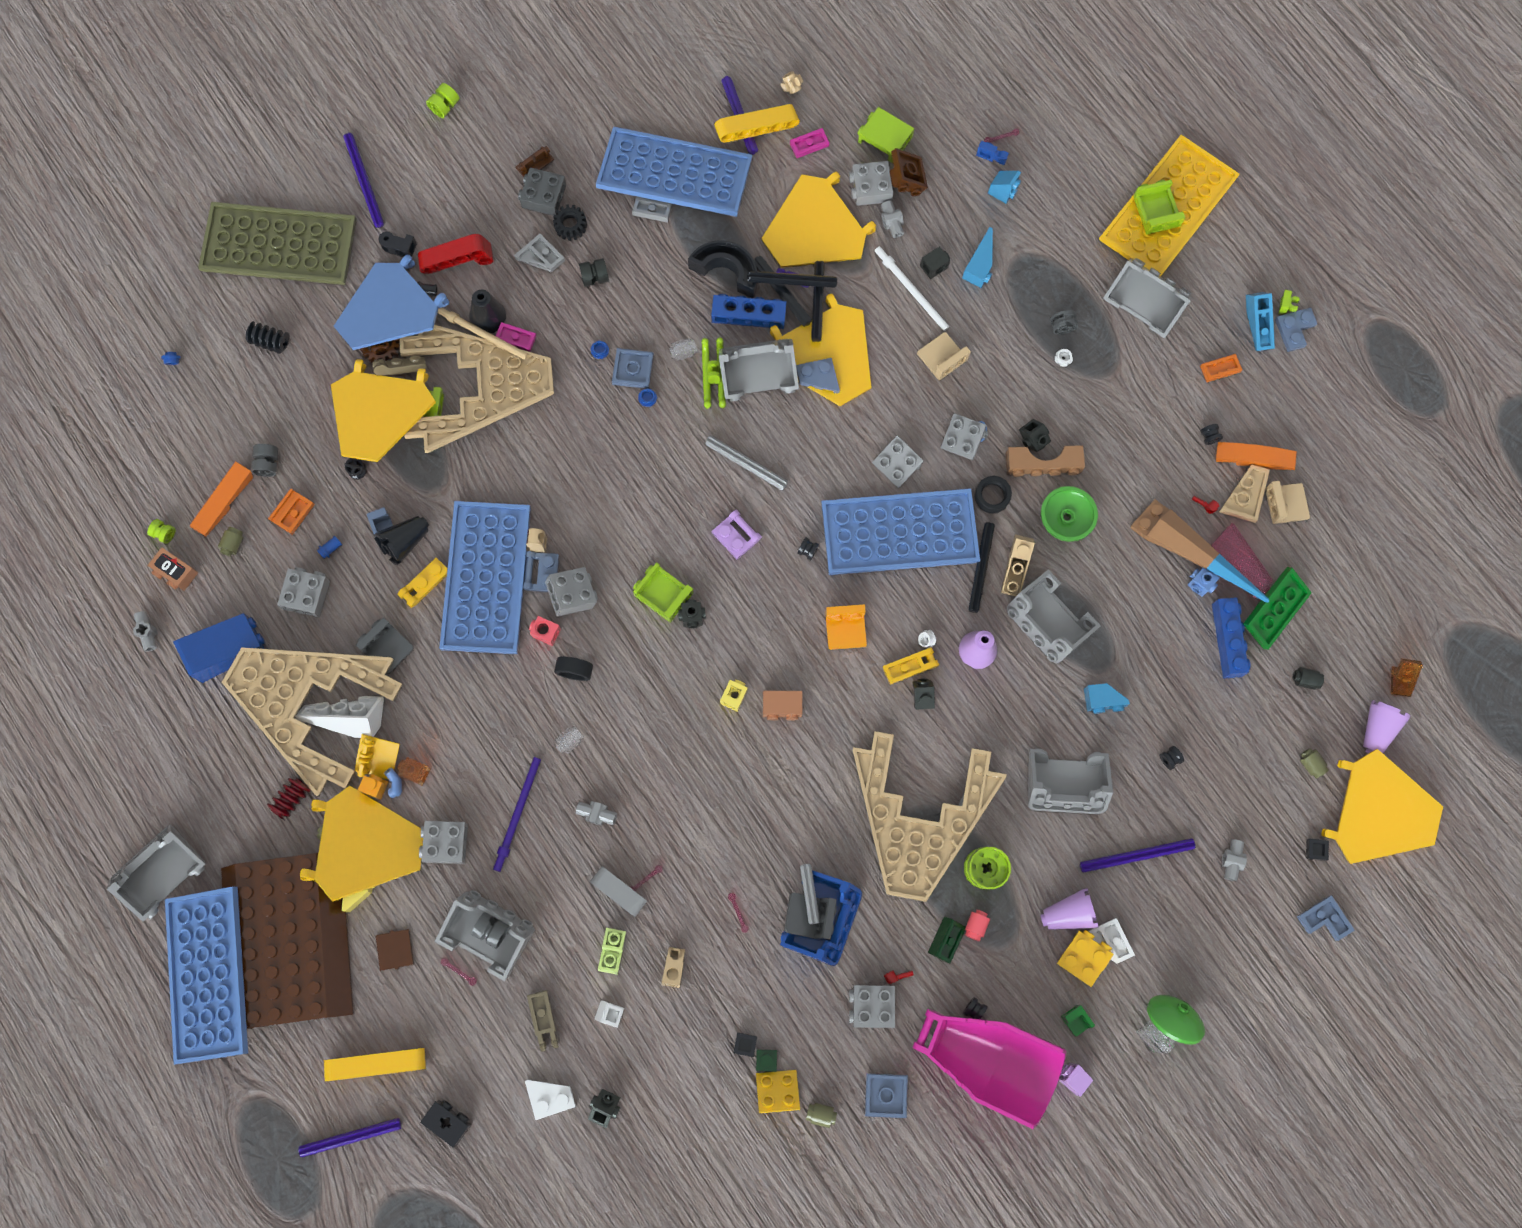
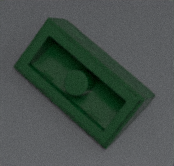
(947, 939)

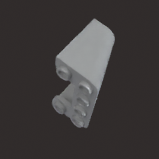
(1148, 296)
(1049, 620)
(461, 921)

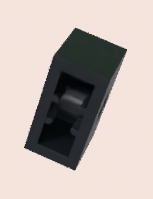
(434, 1122)

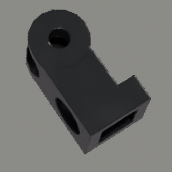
(397, 245)

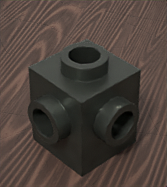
(1035, 435)
(695, 620)
(604, 1108)

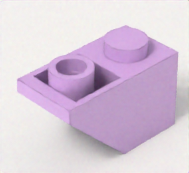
(1075, 1078)

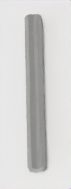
(746, 462)

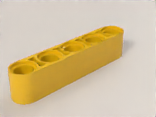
(756, 123)
(374, 1064)

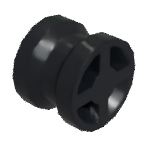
(1211, 434)
(353, 464)
(808, 548)
(1171, 757)
(975, 1009)

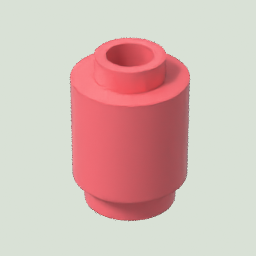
(977, 925)

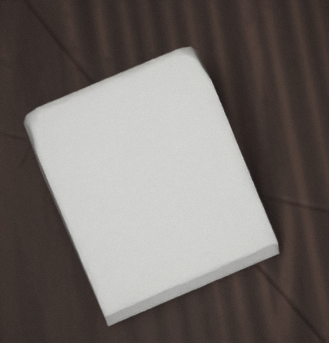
(609, 1013)

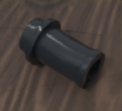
(430, 289)

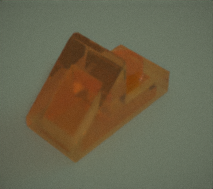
(1405, 677)

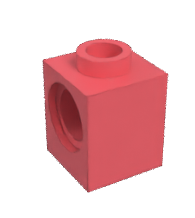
(549, 637)

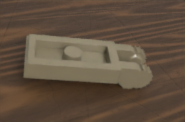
(398, 365)
(542, 1018)

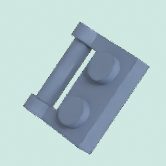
(547, 565)

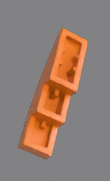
(1258, 455)

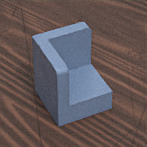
(379, 520)

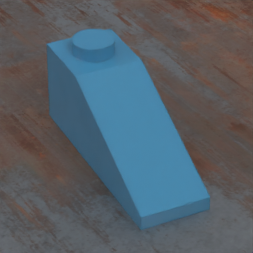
(980, 265)
(1260, 319)

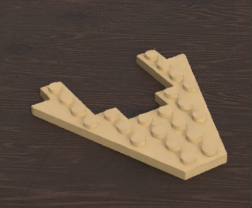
(503, 381)
(274, 686)
(916, 850)

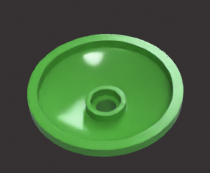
(1073, 503)
(1176, 1019)

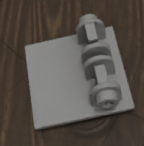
(964, 436)
(898, 461)

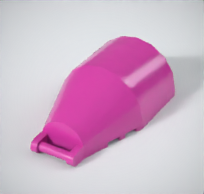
(995, 1063)

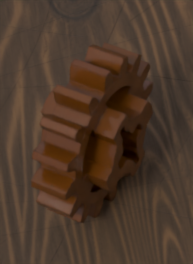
(381, 351)

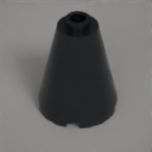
(486, 311)
(401, 538)

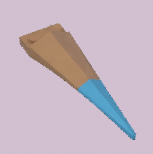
(1172, 533)

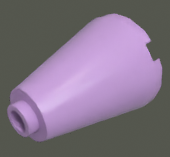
(978, 649)
(1383, 726)
(1071, 913)

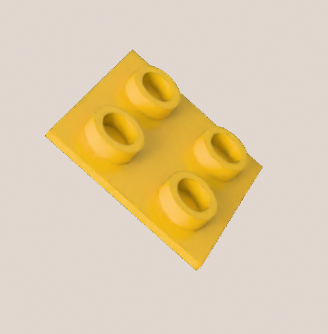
(375, 756)
(777, 1091)

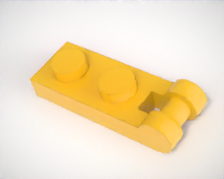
(423, 582)
(910, 666)

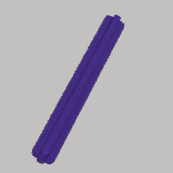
(737, 109)
(349, 1137)

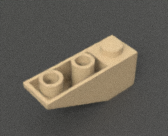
(1017, 565)

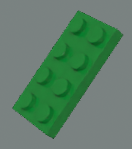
(1272, 617)

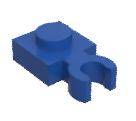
(989, 152)

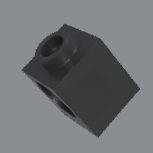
(935, 262)

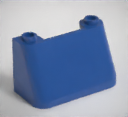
(847, 903)

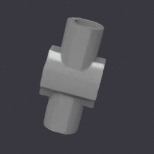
(892, 219)
(142, 623)
(596, 813)
(1234, 860)

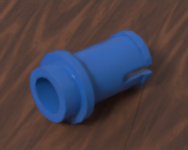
(329, 547)

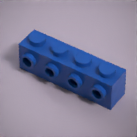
(1230, 638)

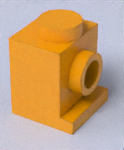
(373, 786)

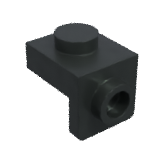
(924, 694)

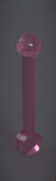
(1015, 132)
(658, 869)
(732, 897)
(472, 981)

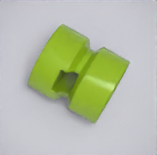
(442, 100)

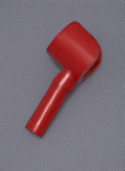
(1210, 508)
(891, 977)

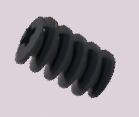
(267, 338)

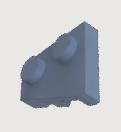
(818, 374)

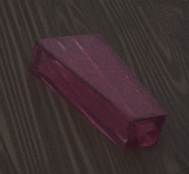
(1240, 555)

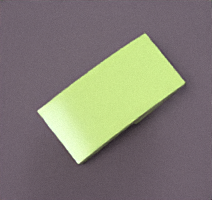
(612, 951)

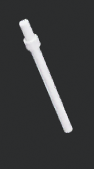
(889, 263)

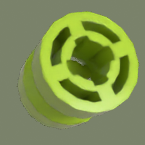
(159, 530)

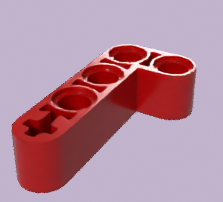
(456, 252)

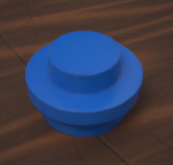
(599, 350)
(171, 358)
(647, 397)

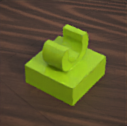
(1285, 303)

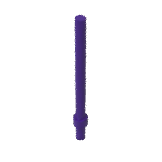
(503, 851)

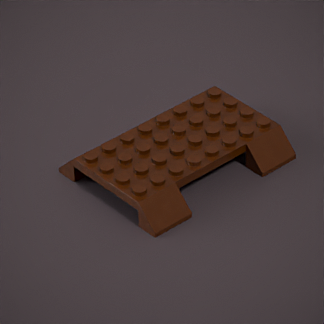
(290, 943)

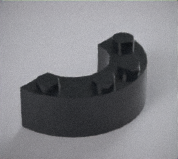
(726, 255)

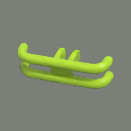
(712, 373)

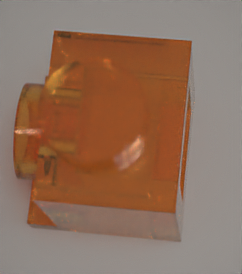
(418, 776)

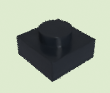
(1317, 849)
(745, 1044)

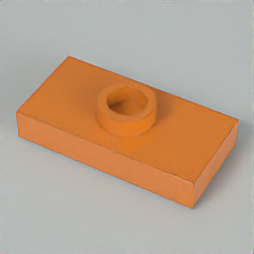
(1221, 368)

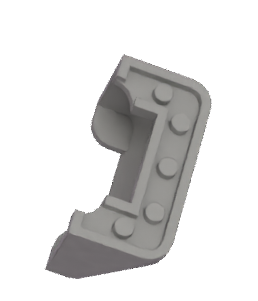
(758, 368)
(1069, 784)
(155, 872)

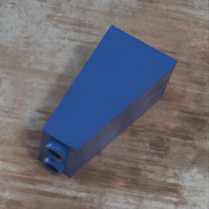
(216, 647)

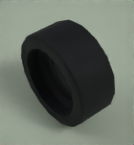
(1000, 482)
(573, 668)

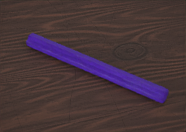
(363, 180)
(1137, 855)

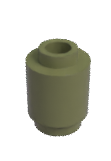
(230, 541)
(1314, 763)
(821, 1115)

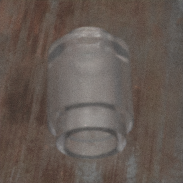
(683, 349)
(568, 740)

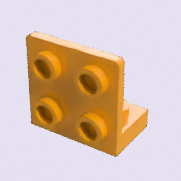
(845, 627)

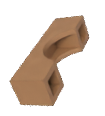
(1021, 462)

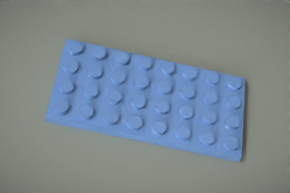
(674, 171)
(900, 531)
(485, 578)
(206, 976)

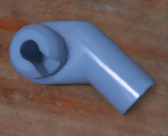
(396, 783)

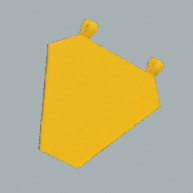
(815, 226)
(842, 341)
(377, 410)
(1383, 811)
(362, 845)

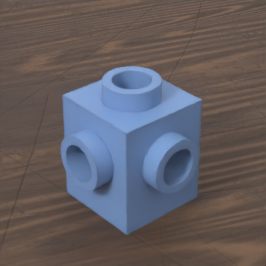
(1203, 581)

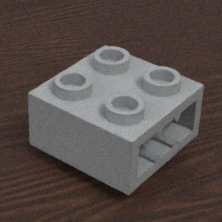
(871, 183)
(571, 591)
(303, 592)
(443, 842)
(872, 1006)

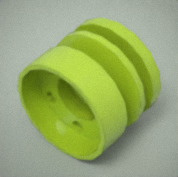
(998, 866)

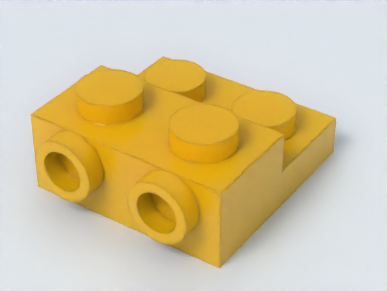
(1086, 957)

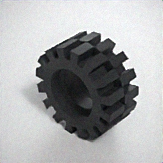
(570, 231)

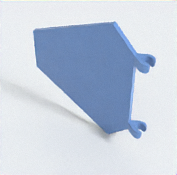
(388, 307)

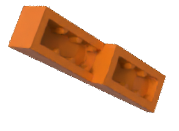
(218, 503)

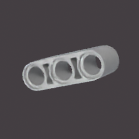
(618, 891)

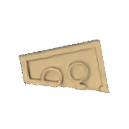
(1248, 495)

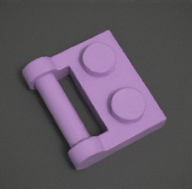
(732, 539)

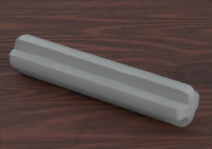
(809, 893)

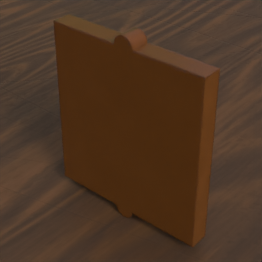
(394, 949)

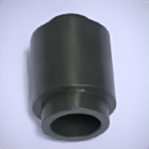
(1308, 678)

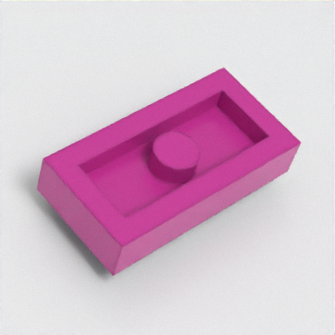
(809, 143)
(516, 336)

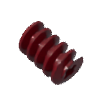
(288, 797)

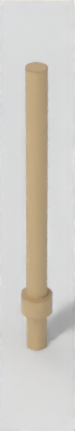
(455, 318)

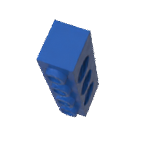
(739, 316)

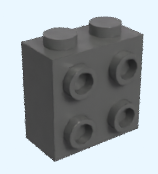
(542, 191)

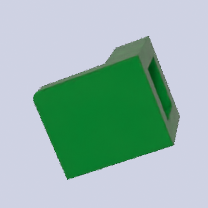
(1077, 1020)

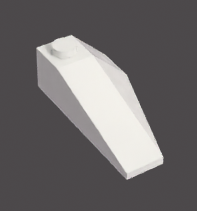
(346, 717)

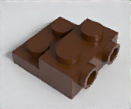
(908, 172)

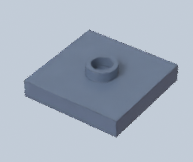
(632, 368)
(886, 1095)

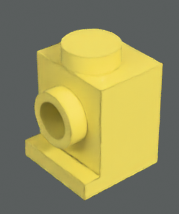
(734, 703)

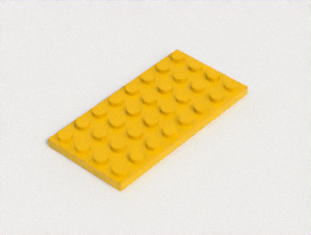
(1197, 188)

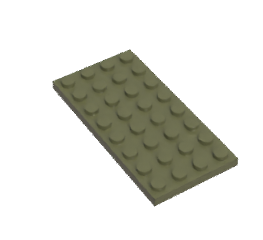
(277, 243)

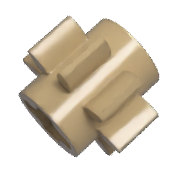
(791, 82)

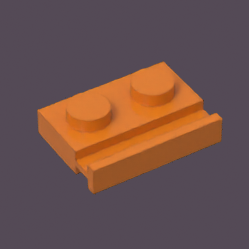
(291, 511)

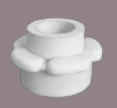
(1063, 353)
(927, 639)

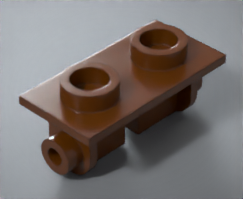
(537, 161)

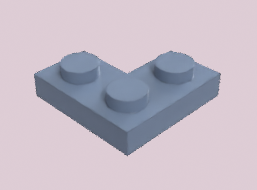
(1291, 326)
(1328, 914)

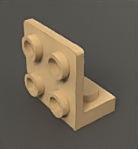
(943, 355)
(1287, 502)

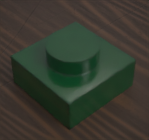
(766, 1060)

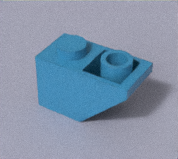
(1005, 185)
(1104, 697)

